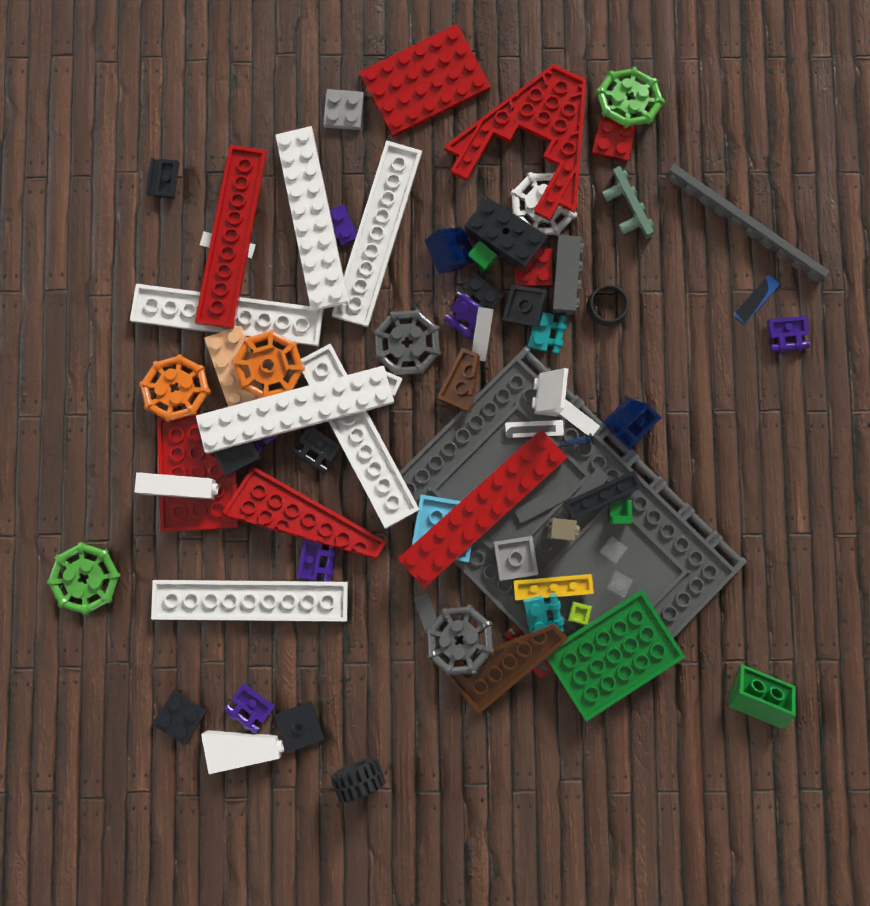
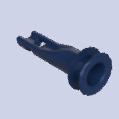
(581, 440)

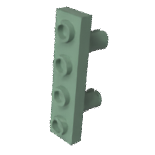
(638, 209)

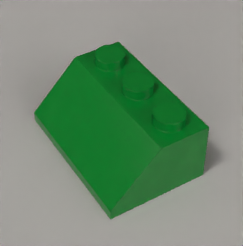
(763, 697)

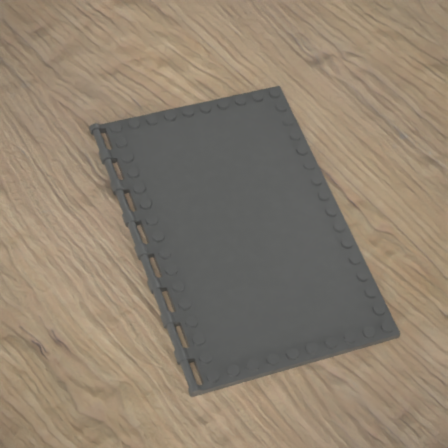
(663, 553)

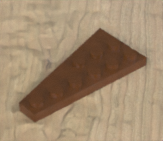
(506, 666)

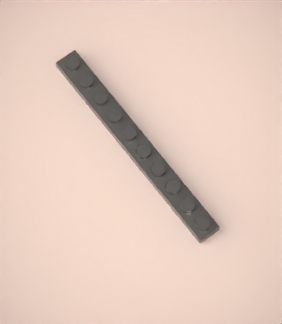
(751, 226)

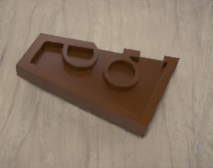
(461, 381)

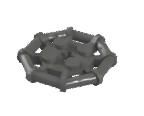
(399, 335)
(471, 640)

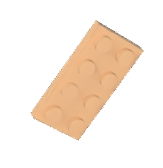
(223, 349)

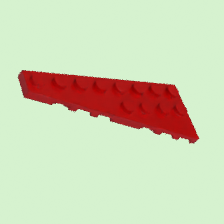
(278, 507)

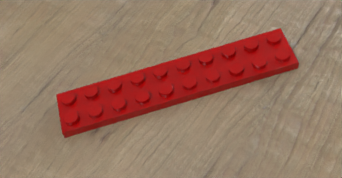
(231, 237)
(482, 508)

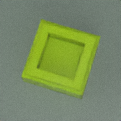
(579, 613)

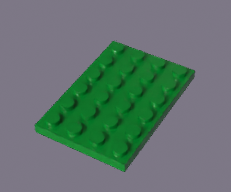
(614, 655)

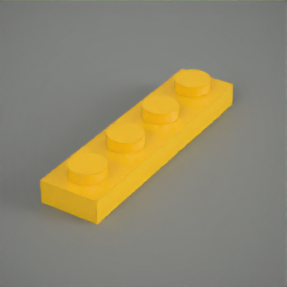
(561, 586)

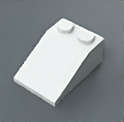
(550, 392)

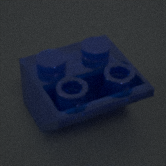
(449, 249)
(631, 421)

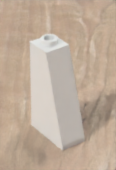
(175, 486)
(237, 750)

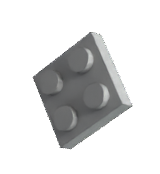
(343, 109)
(515, 558)

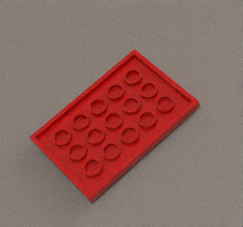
(424, 80)
(184, 455)

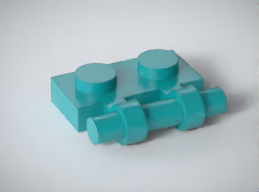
(539, 337)
(536, 612)

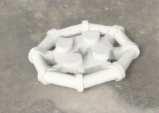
(531, 201)

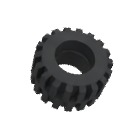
(358, 780)

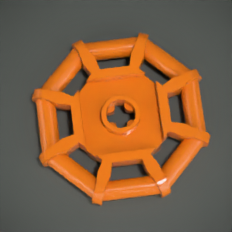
(274, 356)
(171, 378)

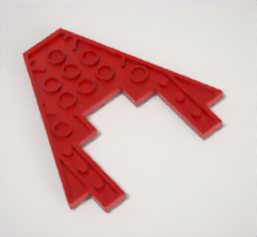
(547, 108)

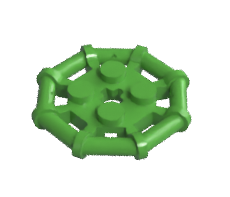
(631, 88)
(72, 577)

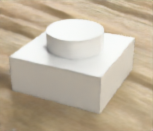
(394, 382)

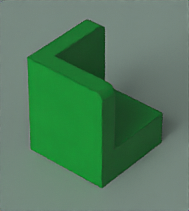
(482, 256)
(620, 512)

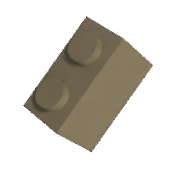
(562, 529)

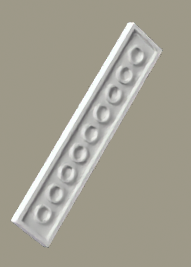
(312, 219)
(378, 232)
(179, 307)
(294, 409)
(364, 447)
(249, 600)

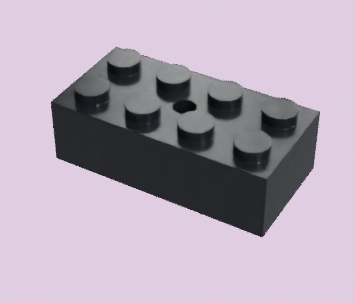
(507, 235)

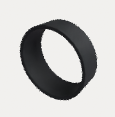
(596, 318)

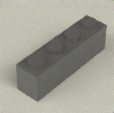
(566, 274)

